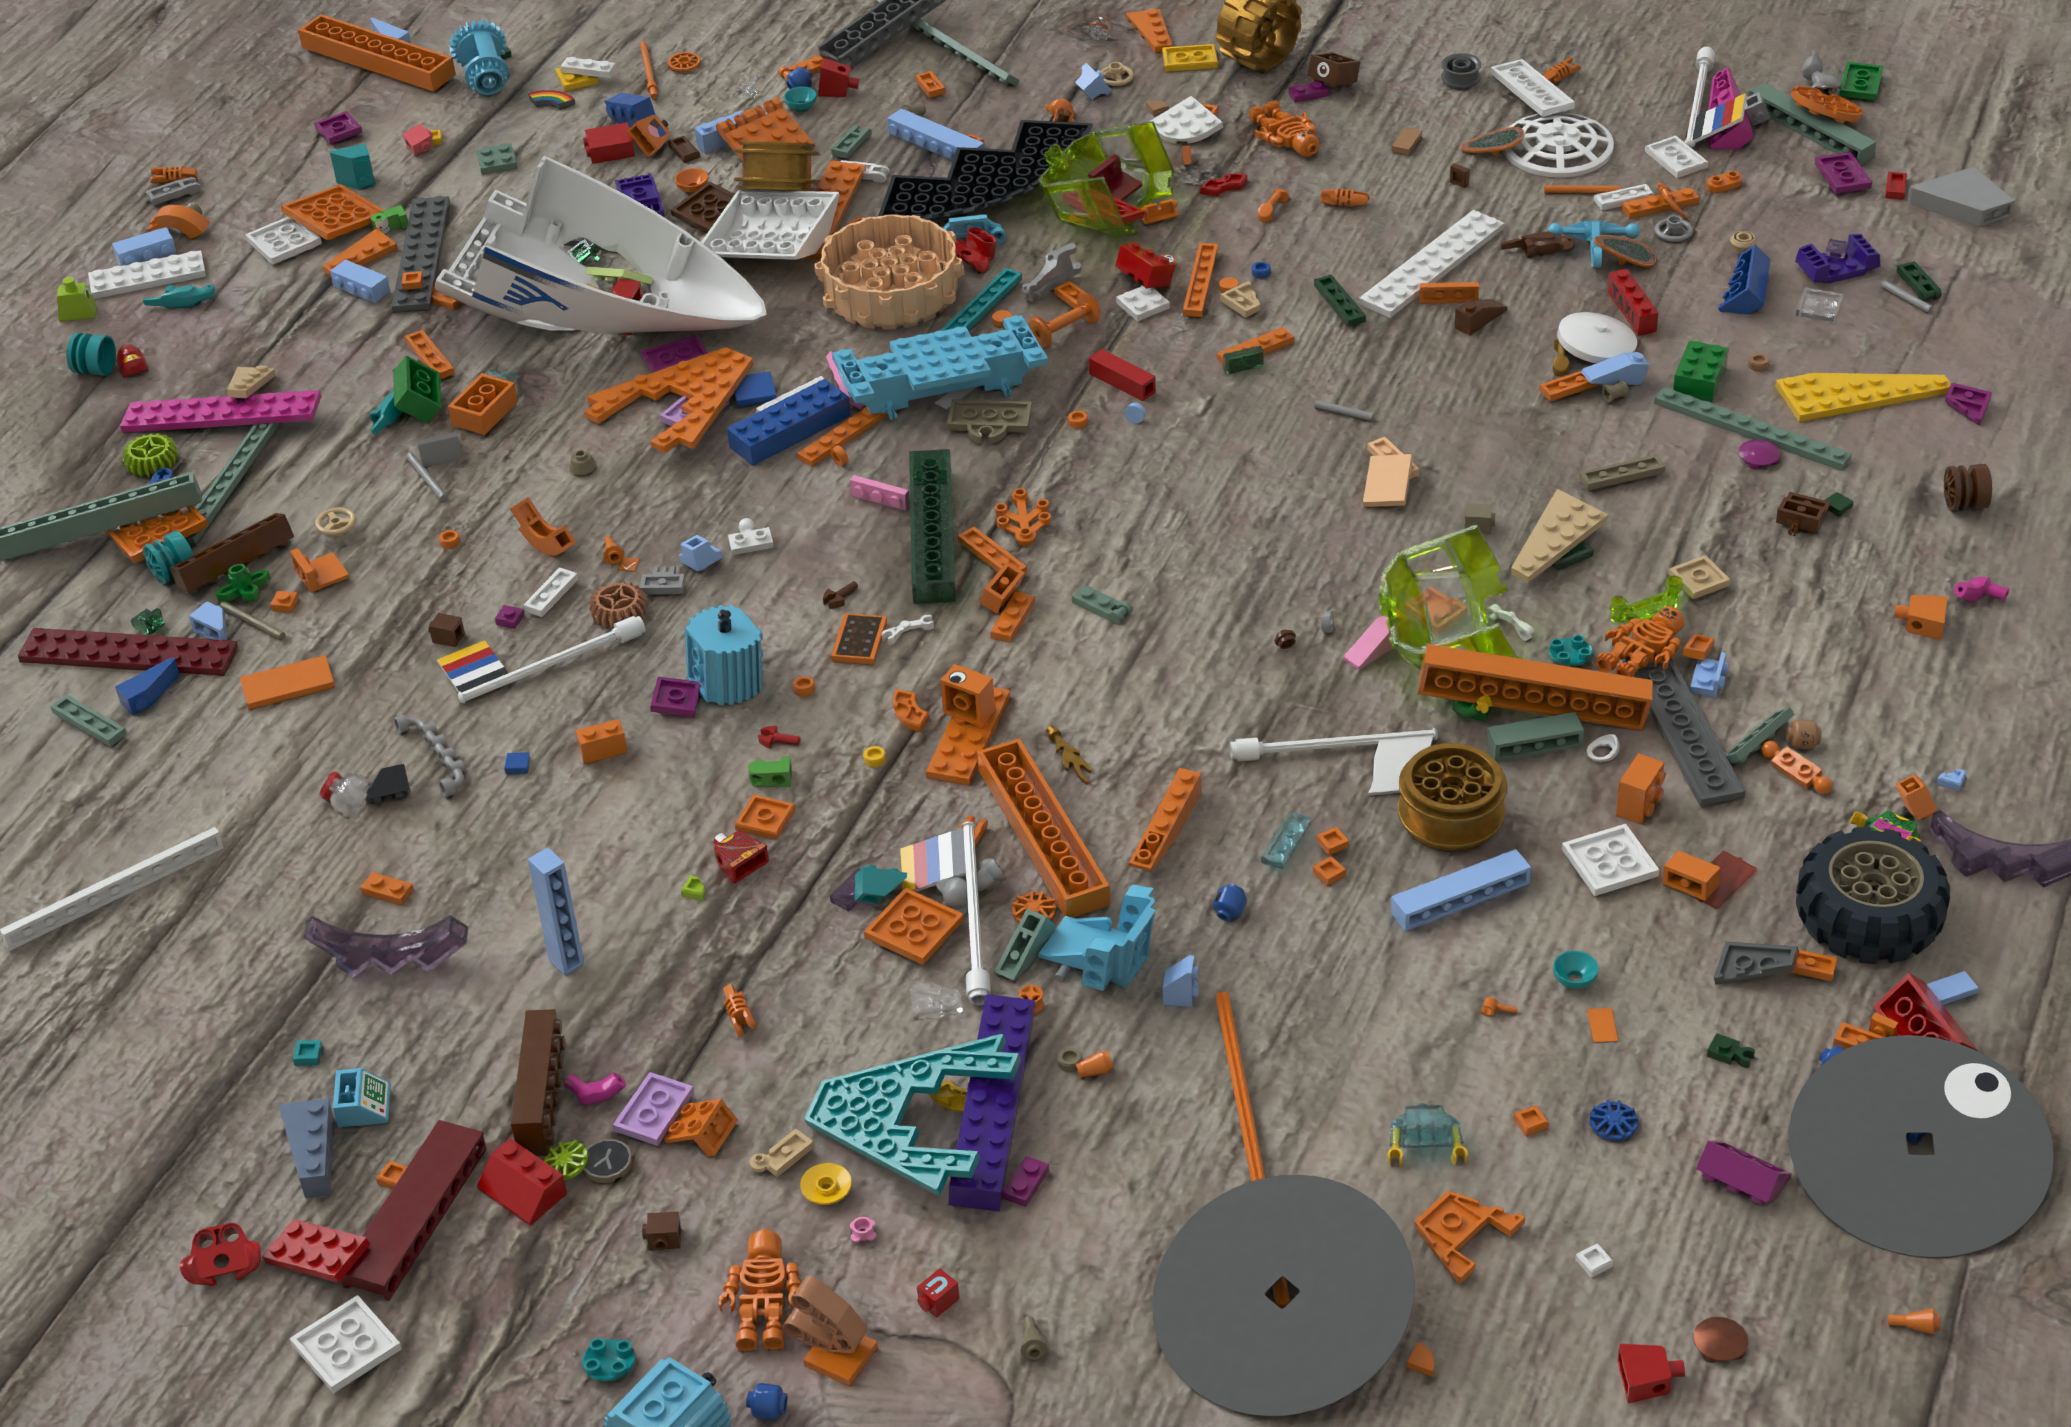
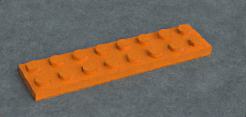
(840, 178)

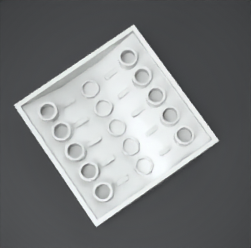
(773, 224)

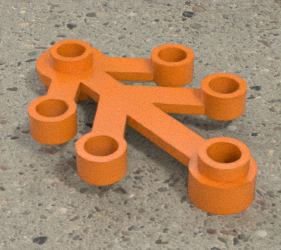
(1024, 535)

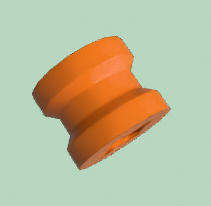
(1034, 993)

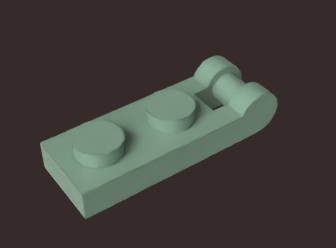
(851, 141)
(1101, 604)

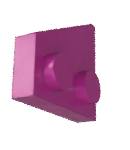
(1969, 401)

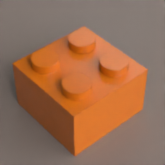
(1640, 788)

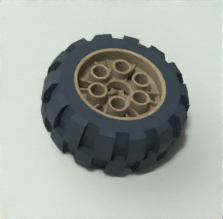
(1872, 895)

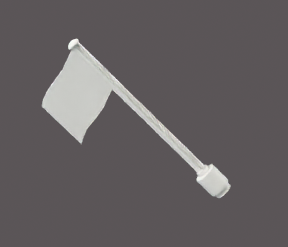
(1390, 757)

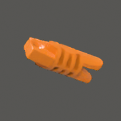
(1561, 71)
(171, 174)
(1344, 197)
(738, 1010)

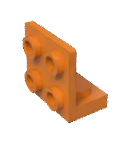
(319, 571)
(704, 1122)

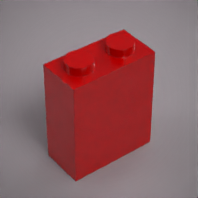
(608, 143)

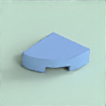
(1952, 780)

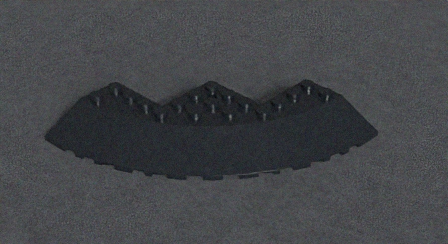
(982, 175)

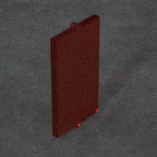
(1732, 876)

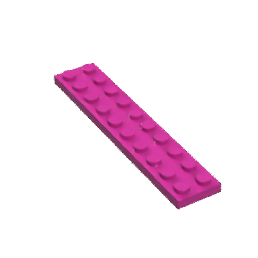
(221, 411)

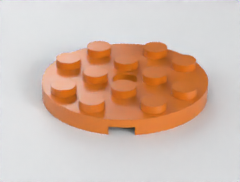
(1831, 106)

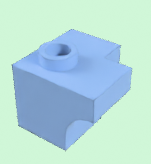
(1092, 82)
(698, 553)

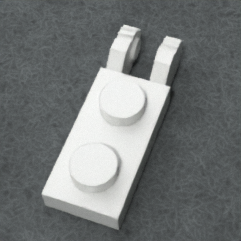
(873, 172)

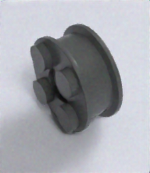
(1461, 70)

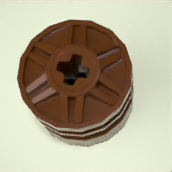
(1967, 487)

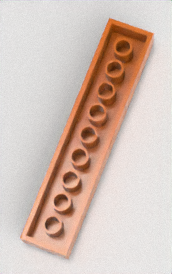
(377, 52)
(1535, 686)
(1044, 829)

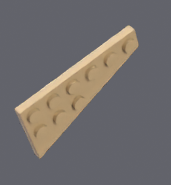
(1558, 531)

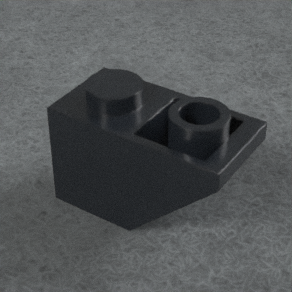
(389, 782)

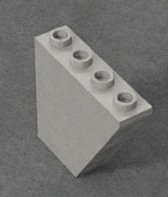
(1963, 196)

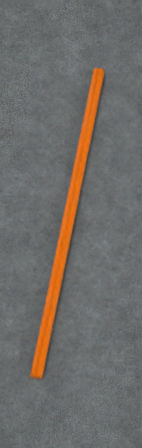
(1245, 1113)

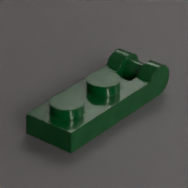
(1919, 281)

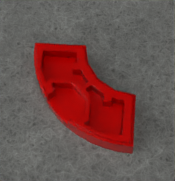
(1232, 181)

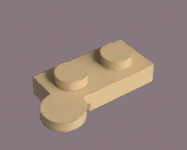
(783, 1154)

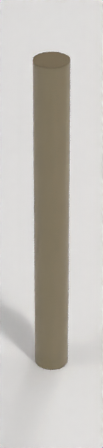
(252, 620)

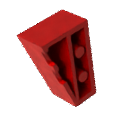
(1145, 265)

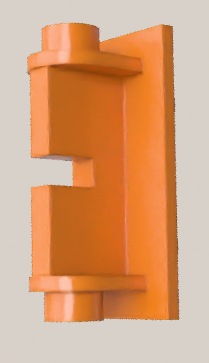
(1166, 211)

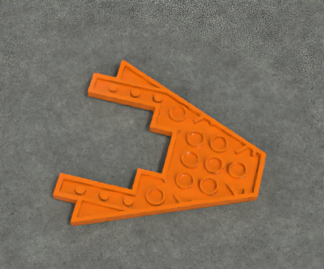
(703, 380)

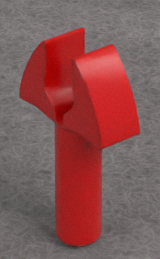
(770, 735)

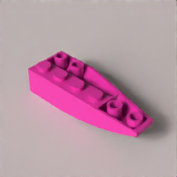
(1723, 90)

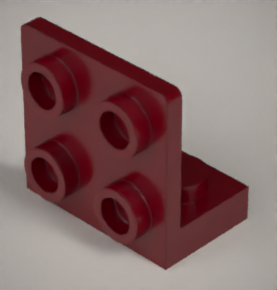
(1119, 183)

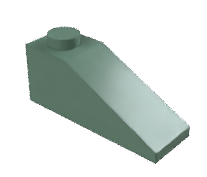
(1025, 944)

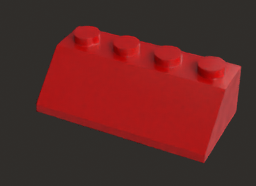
(1920, 1012)

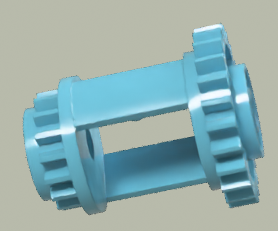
(481, 49)

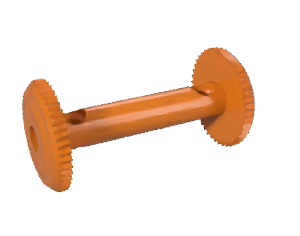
(1087, 308)

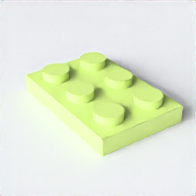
(612, 275)

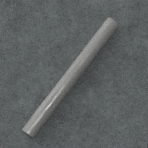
(427, 477)

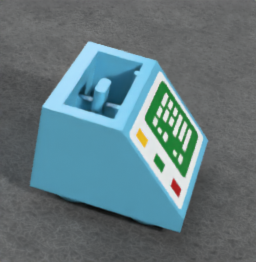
(360, 1098)

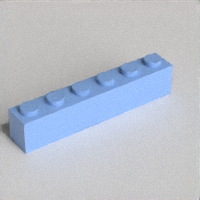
(929, 134)
(1460, 890)
(556, 911)

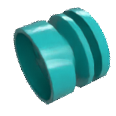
(91, 354)
(163, 556)

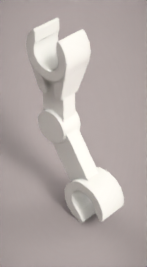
(1522, 628)
(894, 633)

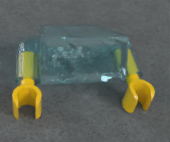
(1426, 1128)

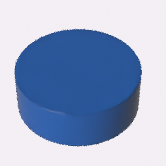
(1261, 270)

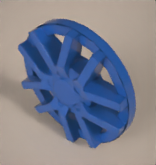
(1613, 1120)

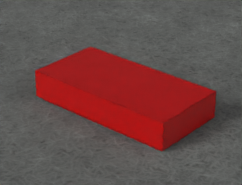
(1896, 185)

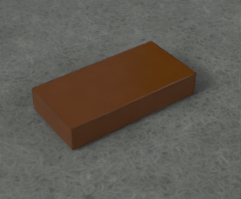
(683, 149)

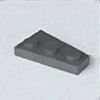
(1754, 960)

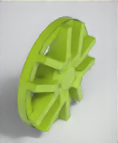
(567, 1158)

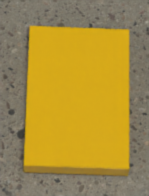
(1190, 57)

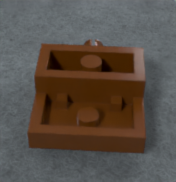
(1802, 513)

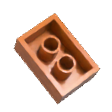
(483, 404)

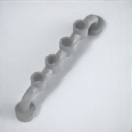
(437, 744)

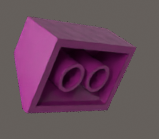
(1742, 1172)

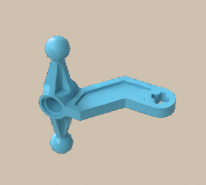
(1590, 229)

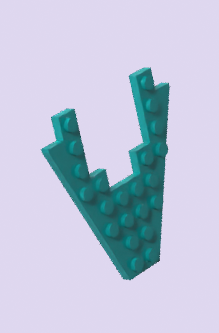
(869, 1104)

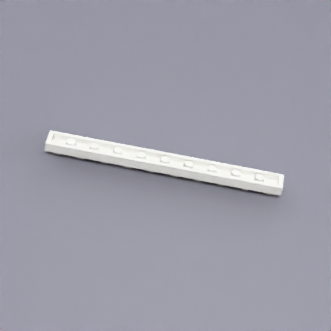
(111, 889)

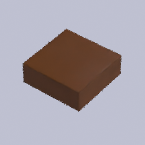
(1459, 175)

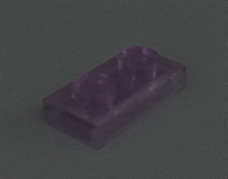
(845, 894)

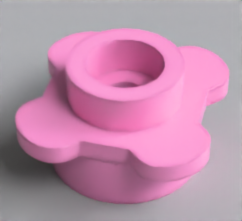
(862, 1229)

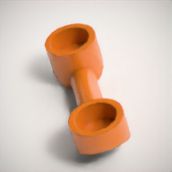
(1265, 211)

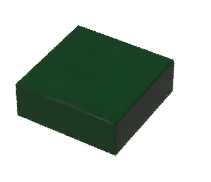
(1839, 503)

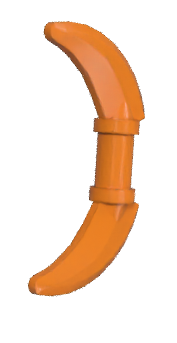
(1668, 198)

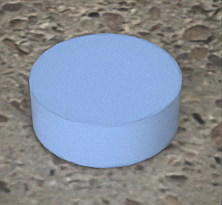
(1135, 413)

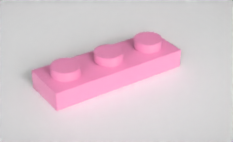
(880, 492)

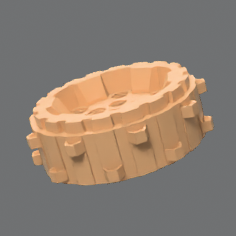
(889, 271)

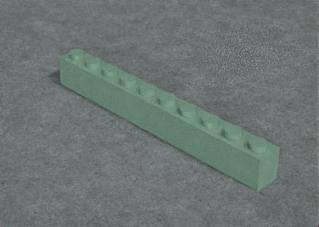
(99, 515)

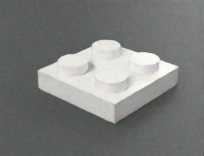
(1142, 302)

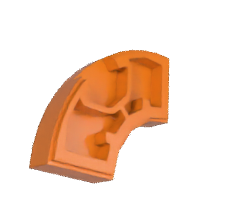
(908, 711)

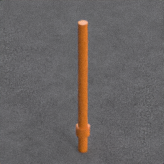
(651, 85)

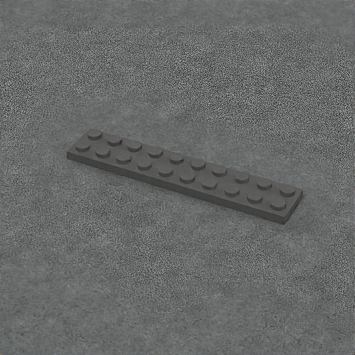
(421, 252)
(1689, 736)

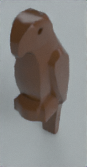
(1540, 243)

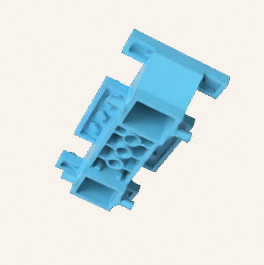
(940, 365)

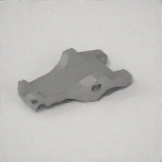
(1054, 273)

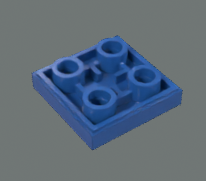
(755, 389)

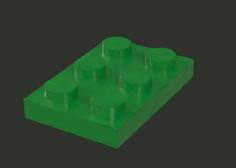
(1861, 81)

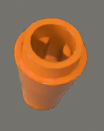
(1096, 1064)

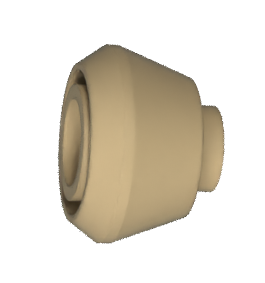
(1742, 241)

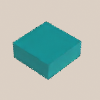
(307, 1052)

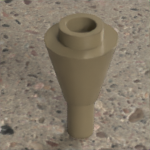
(1033, 1345)

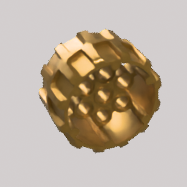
(1258, 31)

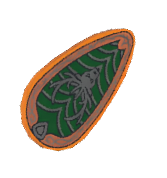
(1495, 141)
(1626, 250)

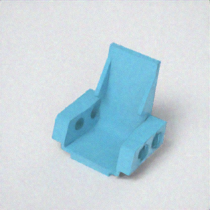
(1104, 951)

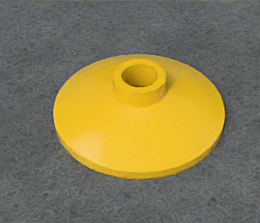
(825, 1183)

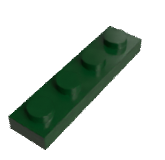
(1340, 300)

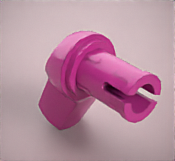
(1980, 587)
(595, 1092)

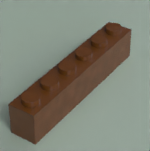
(234, 550)

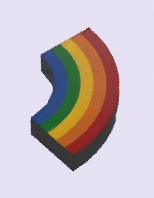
(551, 98)

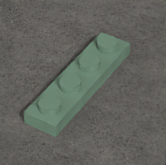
(88, 720)
(1760, 734)

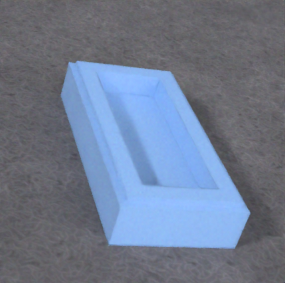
(1953, 988)

